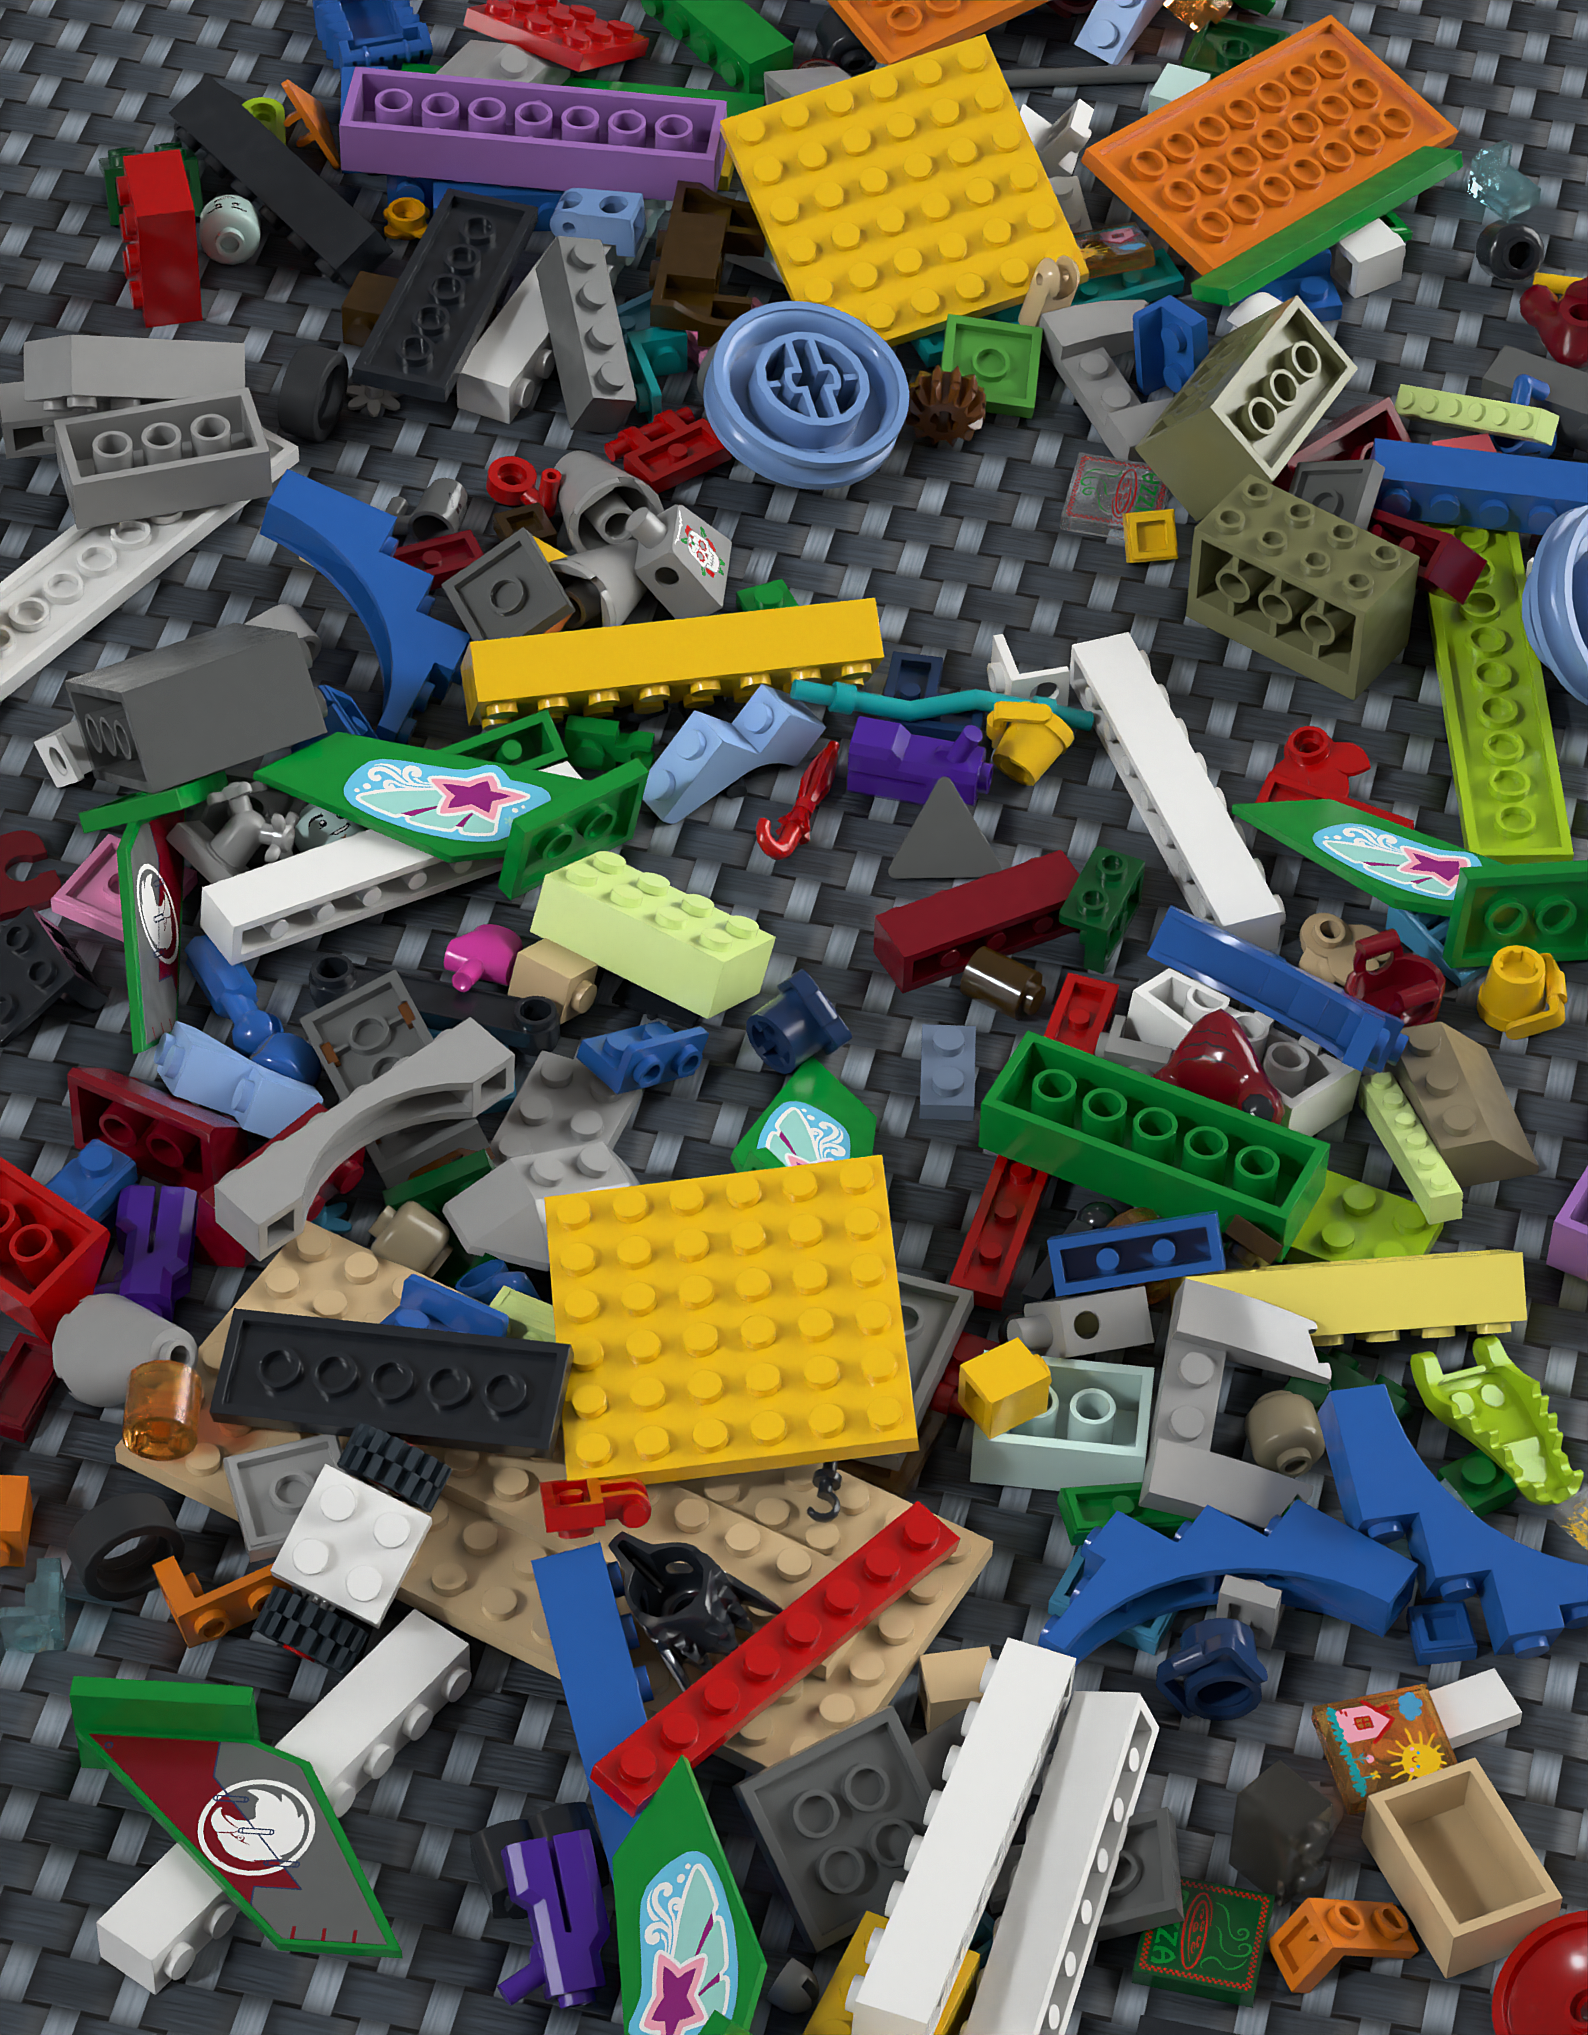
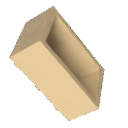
(1459, 1866)

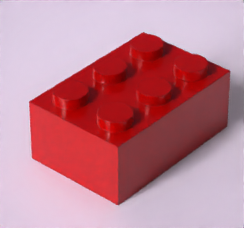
(161, 238)

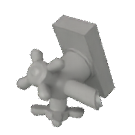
(236, 843)

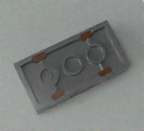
(363, 1039)

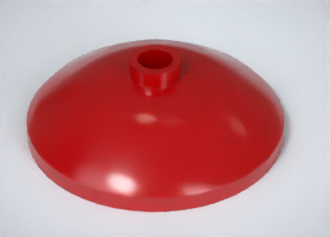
(1545, 1981)

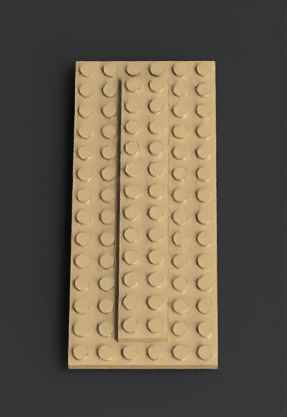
(492, 1525)

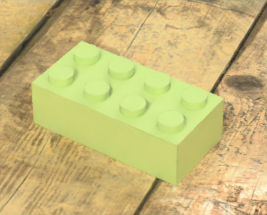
(653, 933)

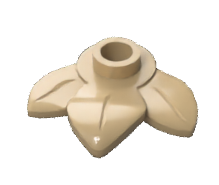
(1333, 957)

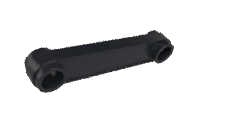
(525, 1022)

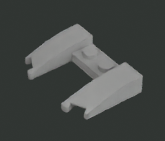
(1080, 348)
(1203, 1332)

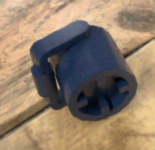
(796, 1025)
(1217, 1671)

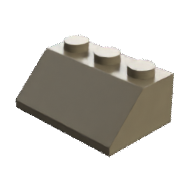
(1462, 1105)

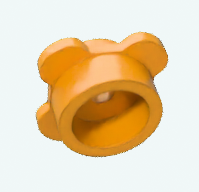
(406, 219)

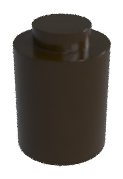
(1003, 984)

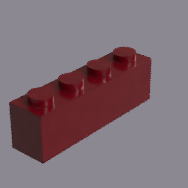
(997, 911)

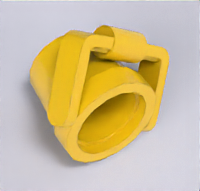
(1030, 740)
(1517, 993)

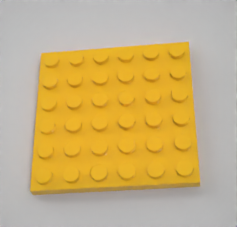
(903, 192)
(730, 1323)

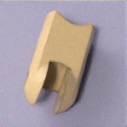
(1050, 289)

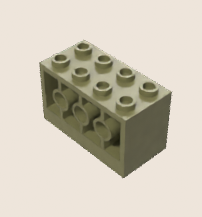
(1246, 406)
(1301, 586)

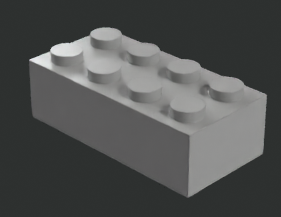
(126, 371)
(163, 458)

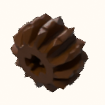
(946, 405)

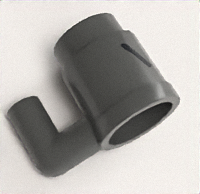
(436, 513)

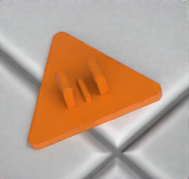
(315, 120)

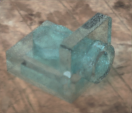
(1499, 184)
(42, 1620)

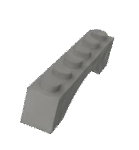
(447, 1079)

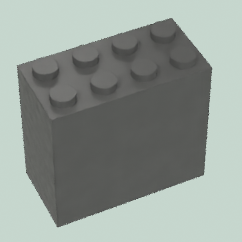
(197, 706)

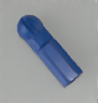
(231, 994)

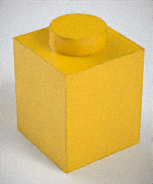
(1004, 1387)

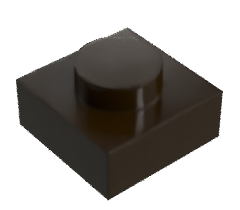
(530, 517)
(1248, 1243)

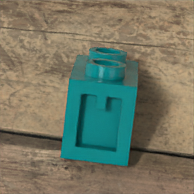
(654, 354)

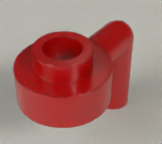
(514, 482)

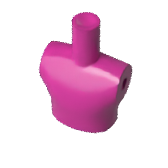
(484, 955)

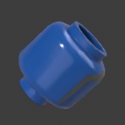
(289, 1057)

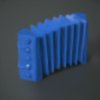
(371, 33)

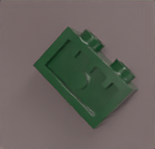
(1104, 904)

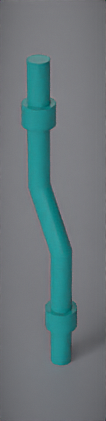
(845, 699)

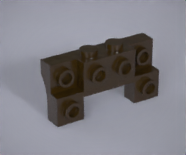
(692, 261)

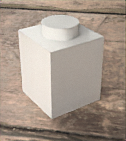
(1368, 259)

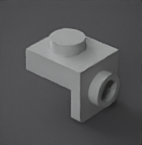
(1129, 1053)

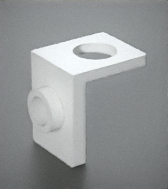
(1006, 680)
(64, 754)

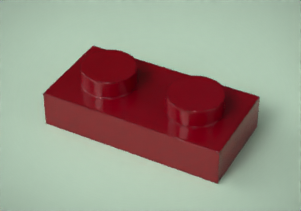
(442, 555)

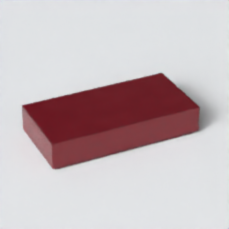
(25, 1386)

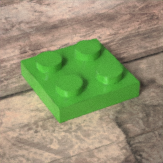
(1001, 358)

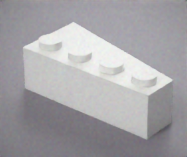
(1311, 1083)

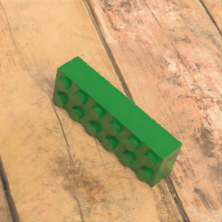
(1149, 1141)

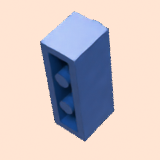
(1136, 1253)

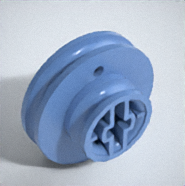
(806, 395)
(1558, 601)

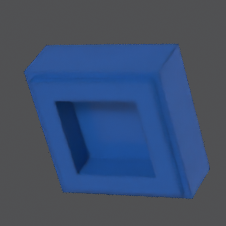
(1441, 1633)

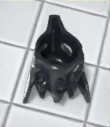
(684, 1605)

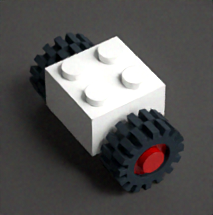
(352, 1547)

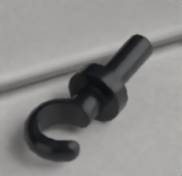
(826, 1481)

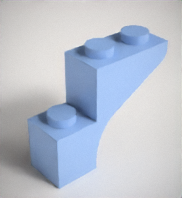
(1115, 27)
(715, 753)
(226, 1081)

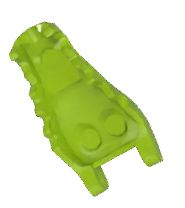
(1503, 1417)

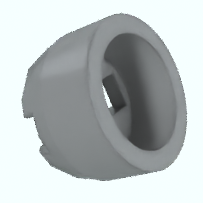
(794, 1988)

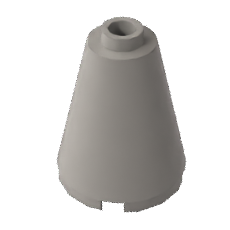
(599, 500)
(600, 585)
(107, 1340)

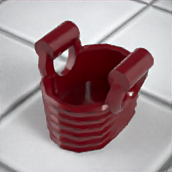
(1403, 986)

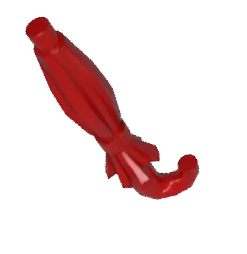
(796, 824)

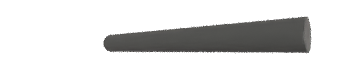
(1082, 75)

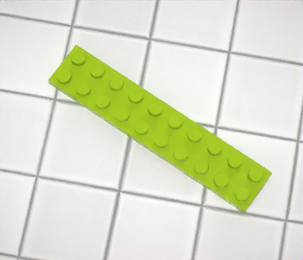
(1498, 711)

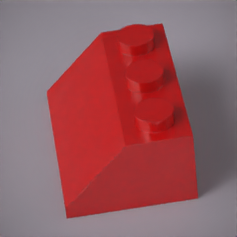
(46, 1253)

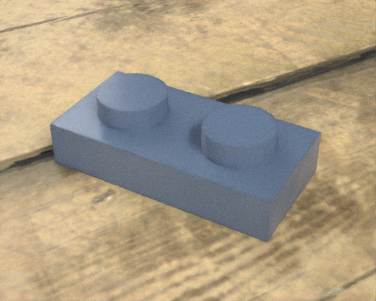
(947, 1072)

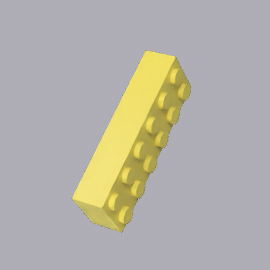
(1388, 1293)

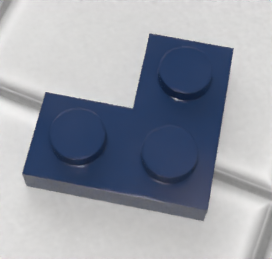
(917, 678)

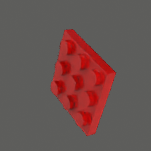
(558, 32)

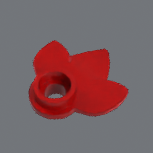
(1321, 762)

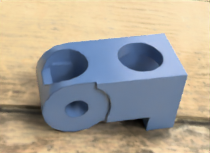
(602, 215)

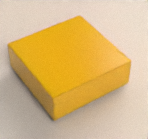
(1150, 535)

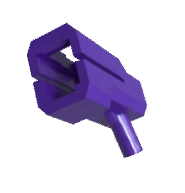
(905, 767)
(155, 1248)
(566, 1917)

